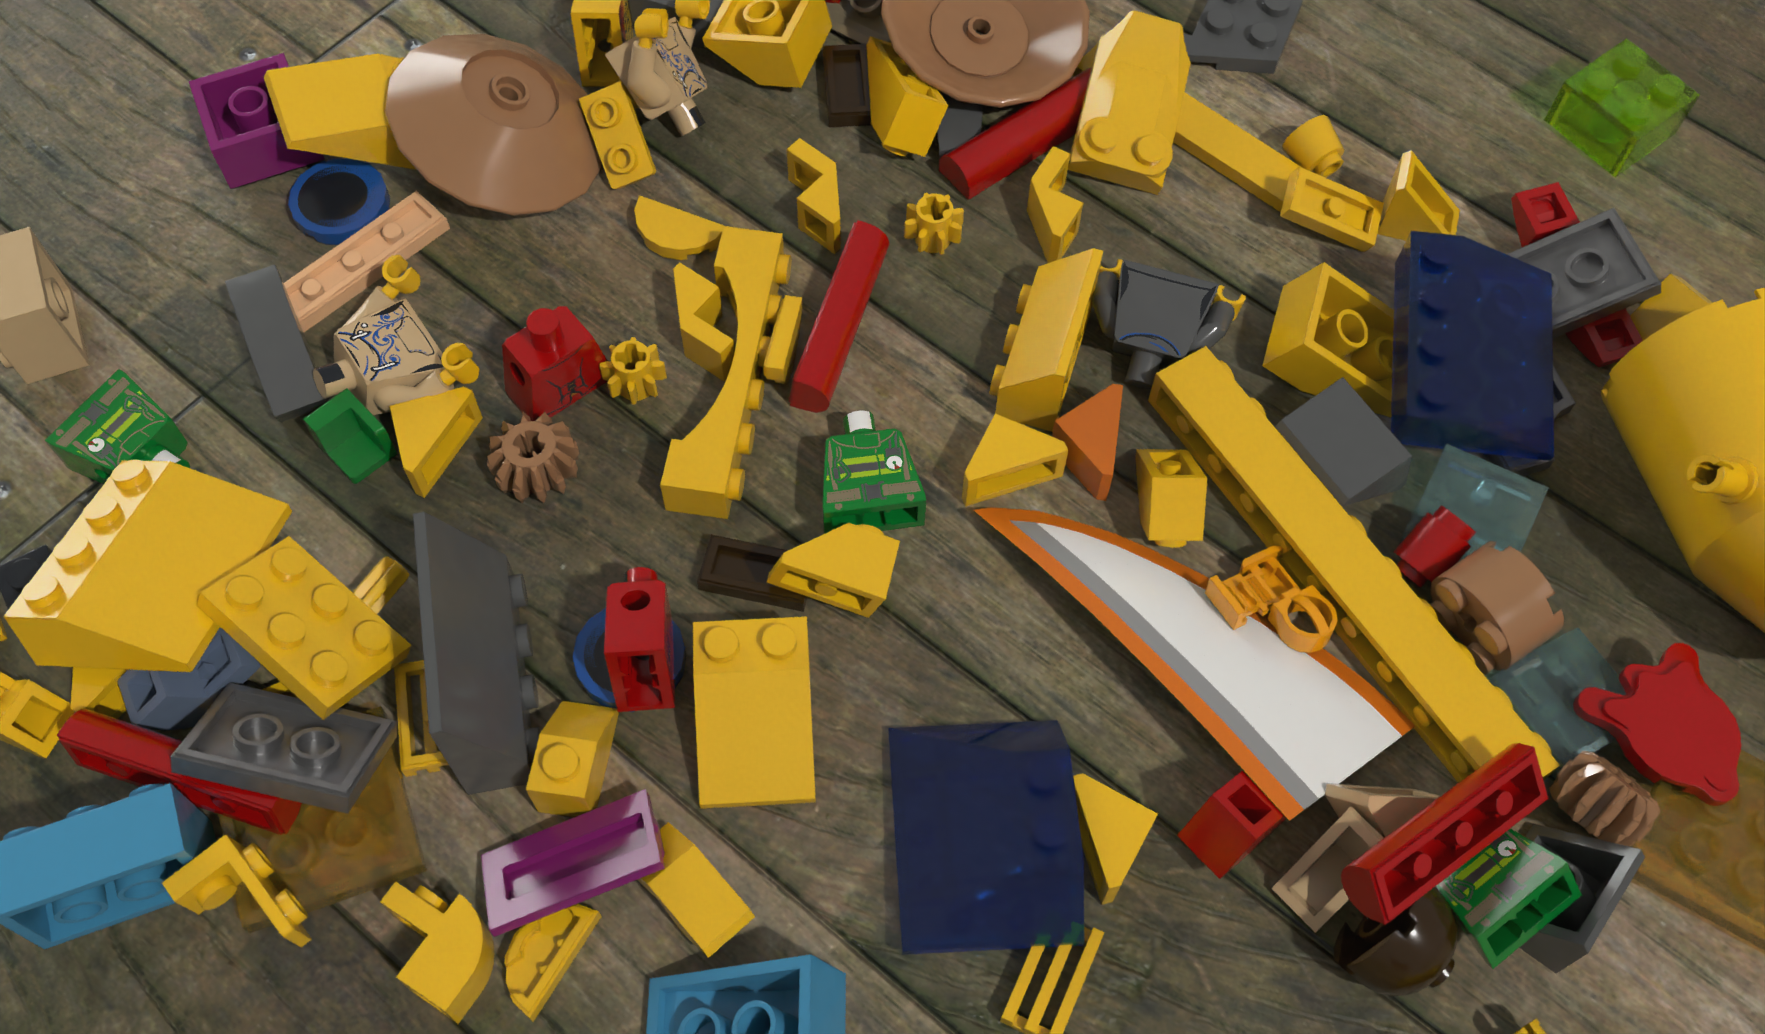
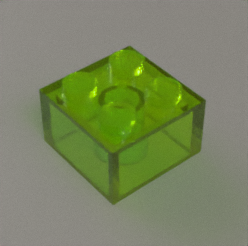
(1621, 107)

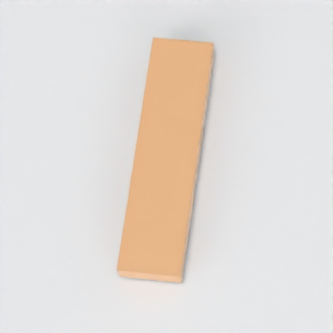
(360, 258)

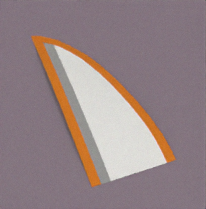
(1275, 710)

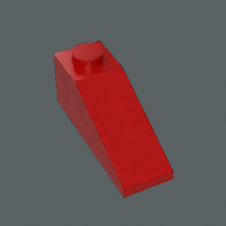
(1231, 824)

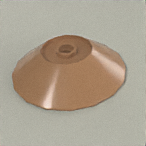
(1018, 60)
(492, 124)

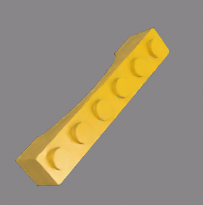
(704, 467)

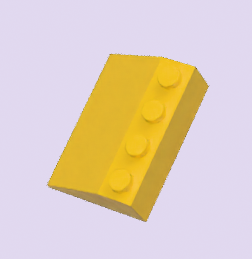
(133, 569)

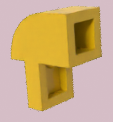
(456, 952)

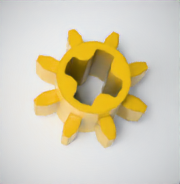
(933, 223)
(633, 370)

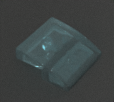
(1482, 495)
(1544, 692)

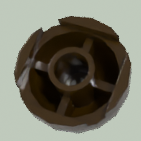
(1406, 952)

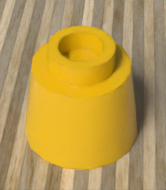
(1315, 146)

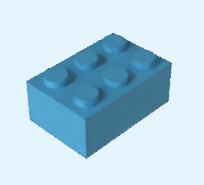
(98, 864)

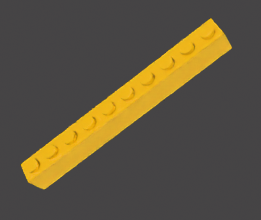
(1325, 547)

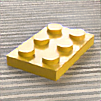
(304, 626)

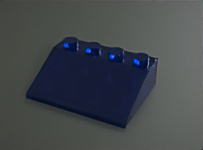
(1471, 349)

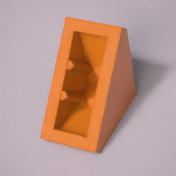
(1092, 439)

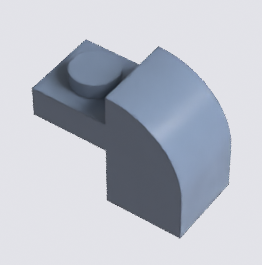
(181, 698)

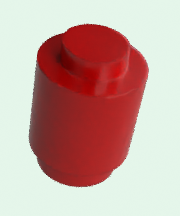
(1433, 546)

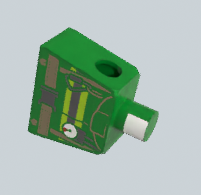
(116, 426)
(870, 478)
(1508, 894)

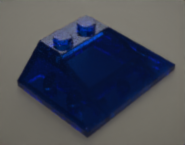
(986, 837)

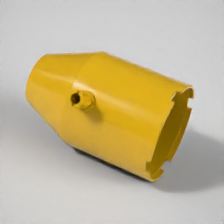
(1696, 430)

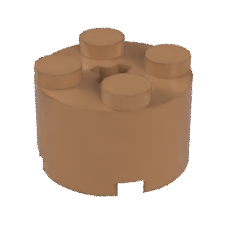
(1496, 606)

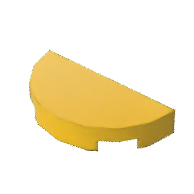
(673, 231)
(784, 341)
(543, 954)

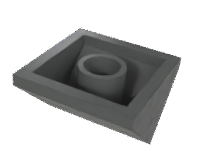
(1346, 445)
(1602, 875)

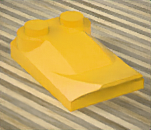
(1132, 103)

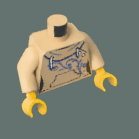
(661, 66)
(387, 351)

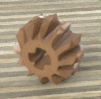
(533, 457)
(1604, 799)

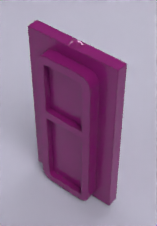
(571, 862)

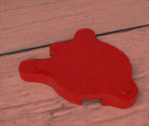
(1671, 725)

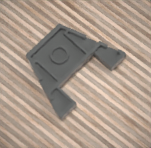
(1243, 34)

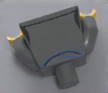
(1159, 316)

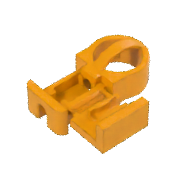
(1273, 589)

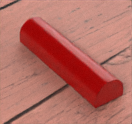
(1016, 139)
(839, 318)
(145, 759)
(1445, 834)

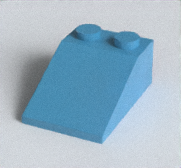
(751, 998)

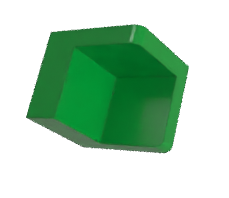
(350, 436)

